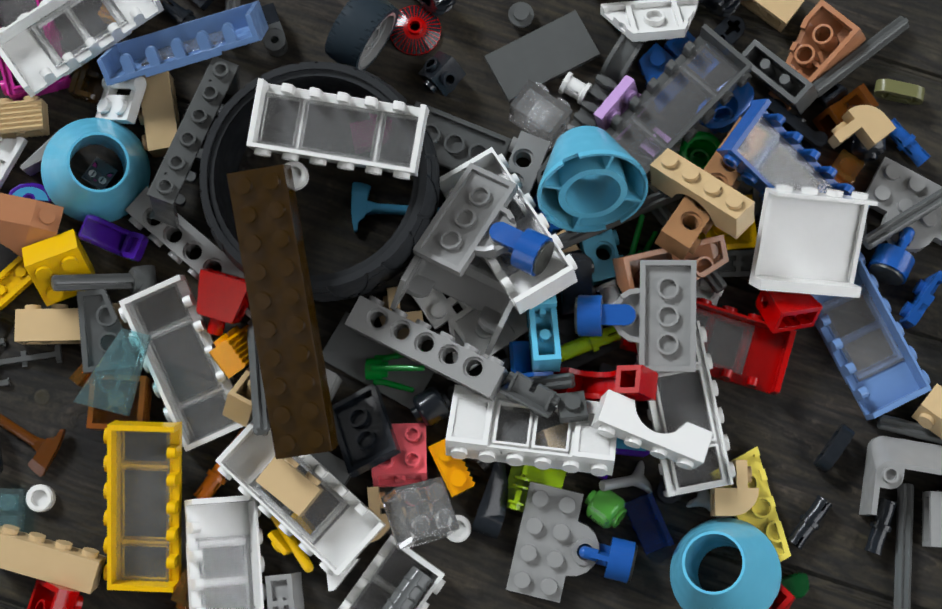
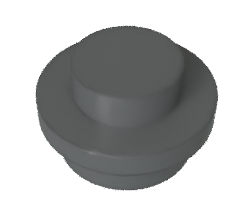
(520, 14)

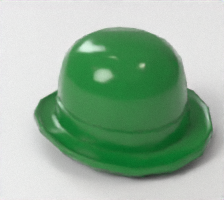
(700, 148)

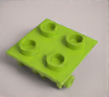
(520, 479)

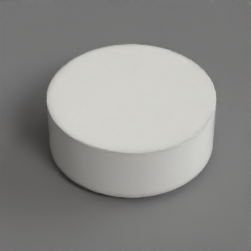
(299, 173)
(40, 498)
(464, 531)

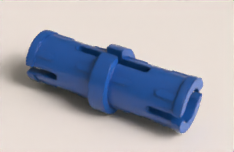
(908, 144)

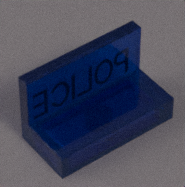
(648, 523)

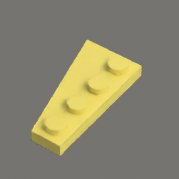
(763, 513)

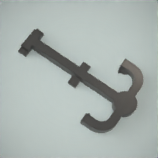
(24, 358)

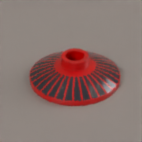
(418, 41)

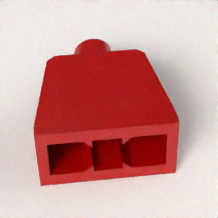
(221, 299)
(787, 310)

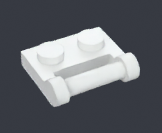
(121, 108)

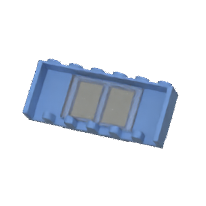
(183, 44)
(870, 347)

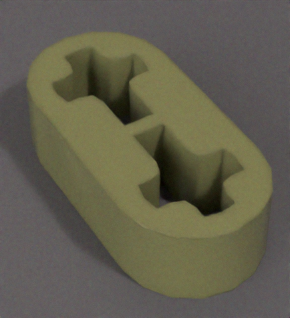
(899, 91)

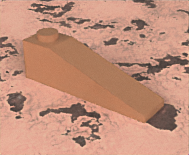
(822, 42)
(26, 221)
(709, 256)

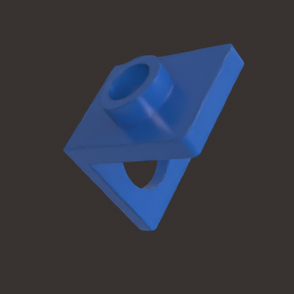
(521, 359)

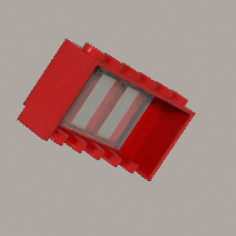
(741, 347)

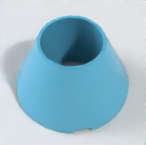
(590, 182)
(70, 193)
(759, 575)

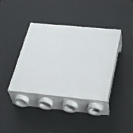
(809, 241)

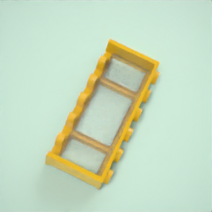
(143, 505)

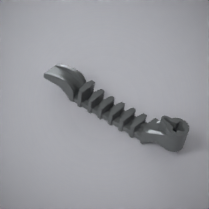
(612, 73)

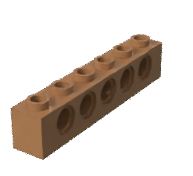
(677, 238)

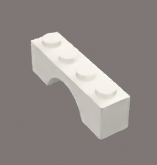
(618, 418)

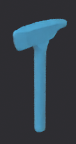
(362, 206)

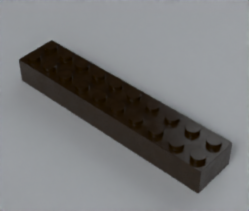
(283, 311)

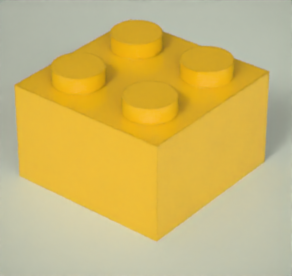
(56, 256)

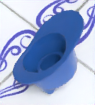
(728, 115)

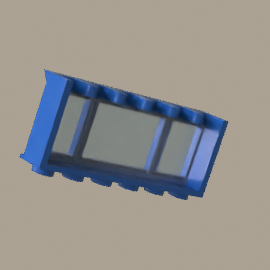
(772, 156)

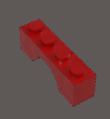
(628, 380)

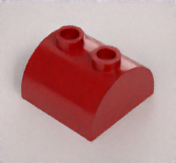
(53, 596)

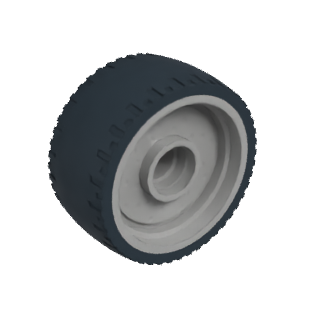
(361, 32)

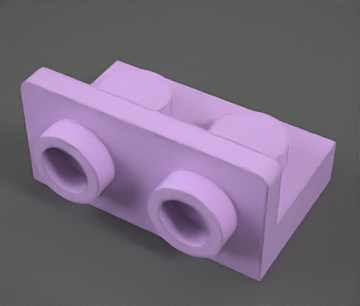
(616, 102)

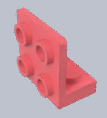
(410, 464)

